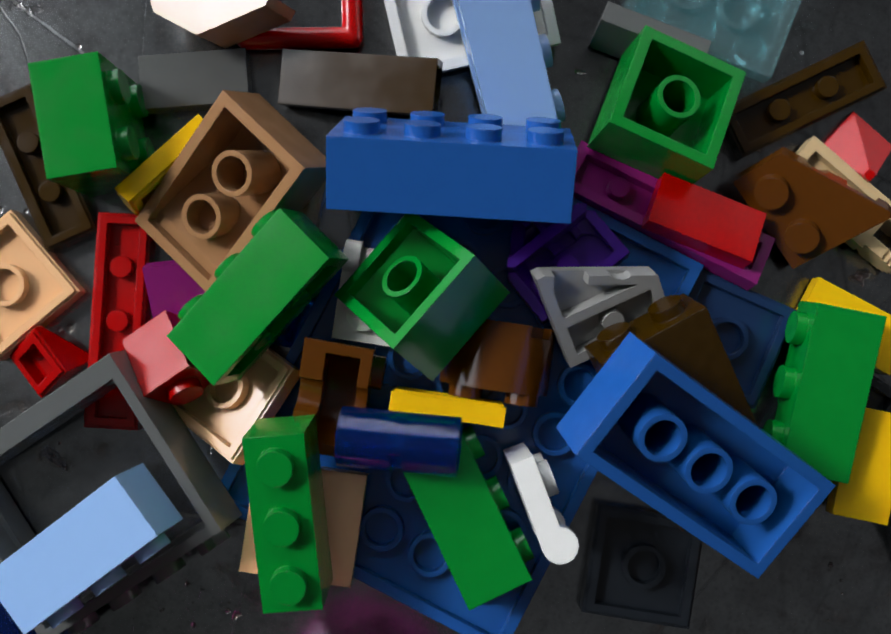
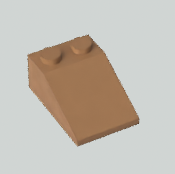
(226, 180)

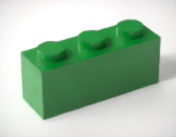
(256, 295)
(825, 385)
(288, 513)
(471, 529)

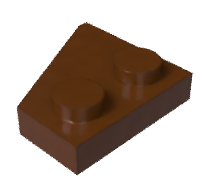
(806, 206)

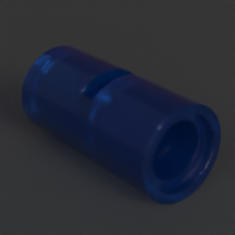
(398, 440)

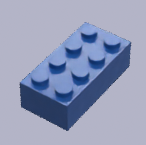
(451, 166)
(692, 456)

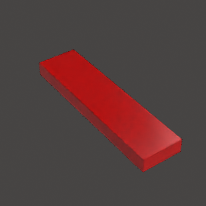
(118, 306)

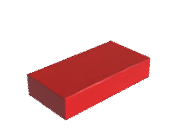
(704, 220)

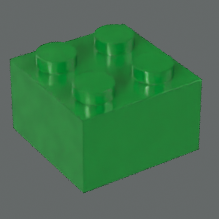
(667, 108)
(88, 122)

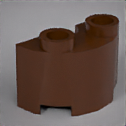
(505, 360)
(333, 378)

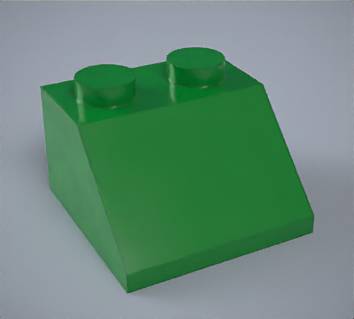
(422, 294)

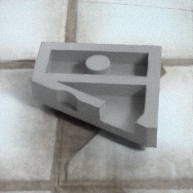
(592, 298)

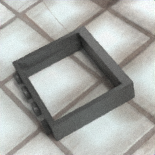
(174, 445)

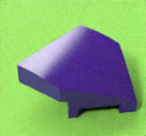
(544, 244)

